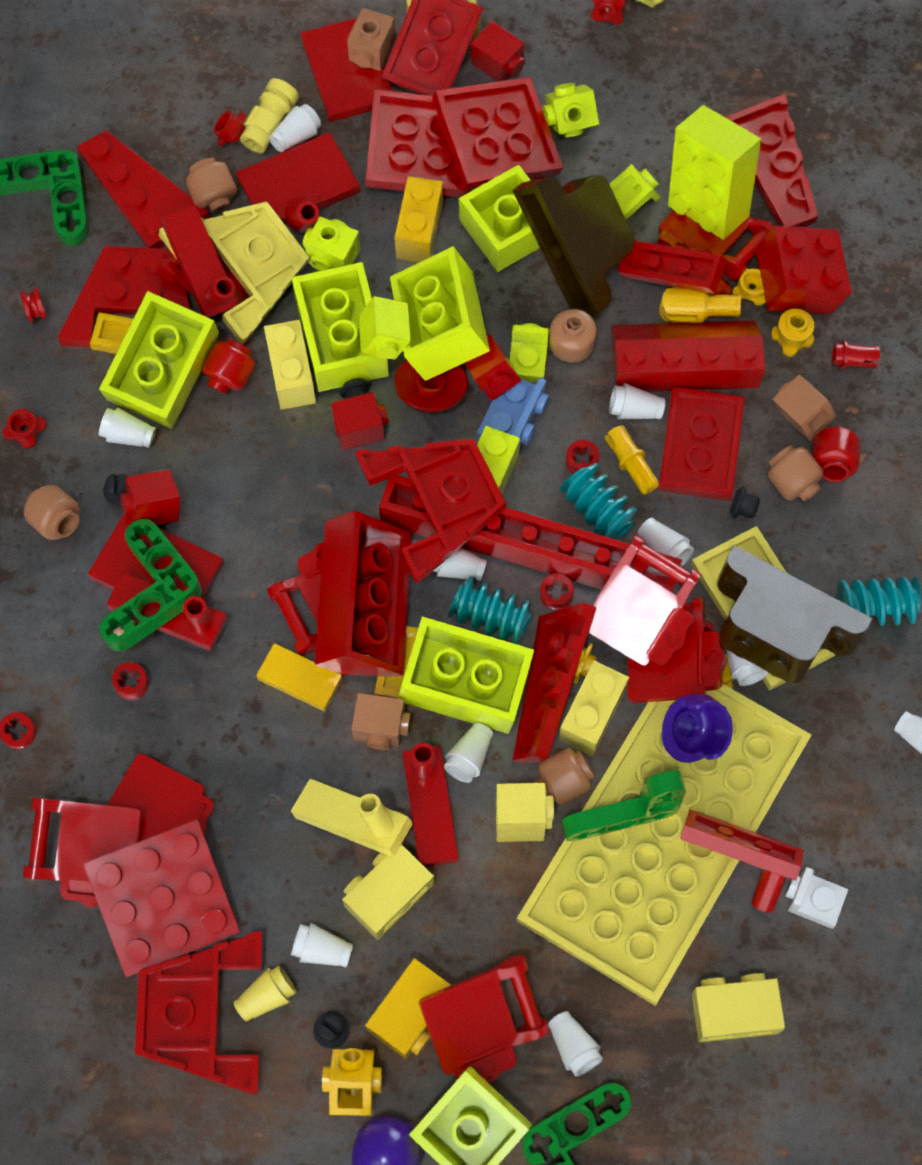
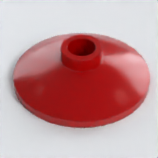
(433, 394)

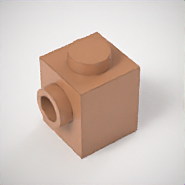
(371, 39)
(804, 407)
(380, 721)

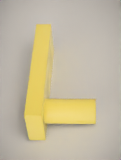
(351, 817)

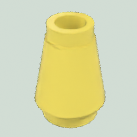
(266, 993)

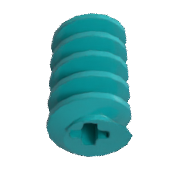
(598, 503)
(883, 599)
(491, 611)

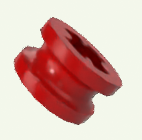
(33, 305)
(581, 447)
(547, 585)
(127, 691)
(26, 722)

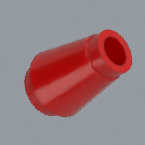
(294, 217)

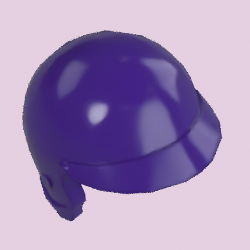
(696, 729)
(386, 1142)

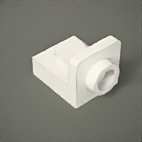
(816, 898)

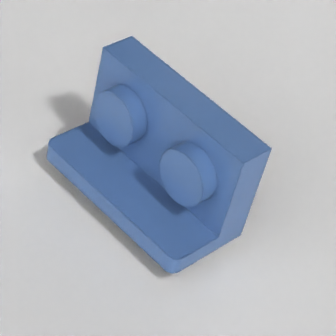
(516, 410)

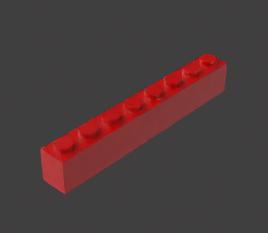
(525, 540)

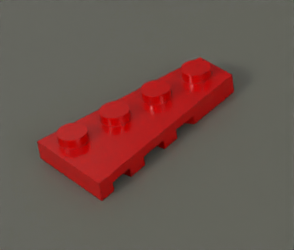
(779, 163)
(134, 186)
(552, 669)

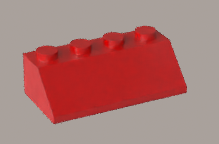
(688, 355)
(363, 597)

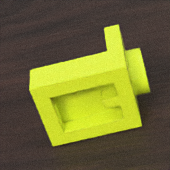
(634, 189)
(529, 351)

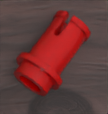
(855, 355)

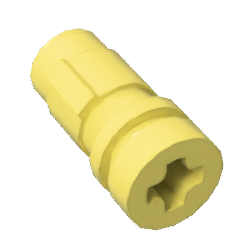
(274, 106)

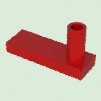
(199, 262)
(676, 268)
(195, 625)
(430, 805)
(773, 856)

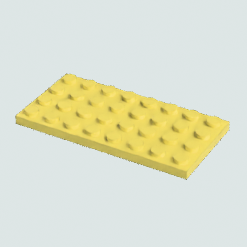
(641, 892)

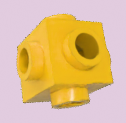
(351, 1082)

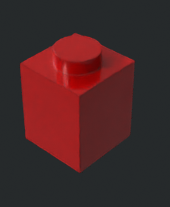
(498, 53)
(493, 371)
(359, 420)
(151, 497)

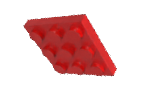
(495, 130)
(408, 142)
(161, 897)

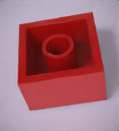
(803, 269)

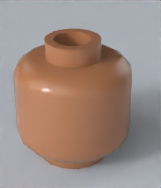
(211, 185)
(572, 335)
(795, 473)
(52, 512)
(566, 775)

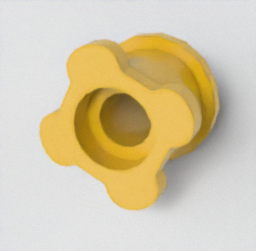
(794, 331)

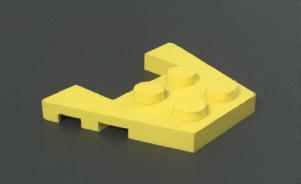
(261, 258)

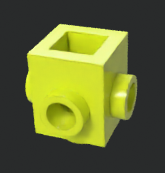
(570, 109)
(331, 244)

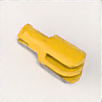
(693, 306)

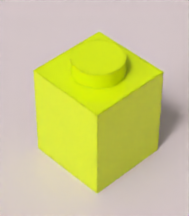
(384, 328)

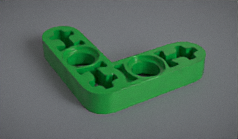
(57, 182)
(162, 591)
(658, 800)
(564, 1142)

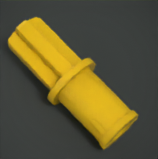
(632, 459)

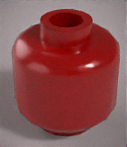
(228, 366)
(837, 453)

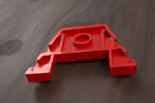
(118, 288)
(452, 489)
(181, 1013)

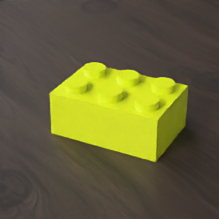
(713, 171)
(442, 313)
(329, 317)
(159, 360)
(465, 675)

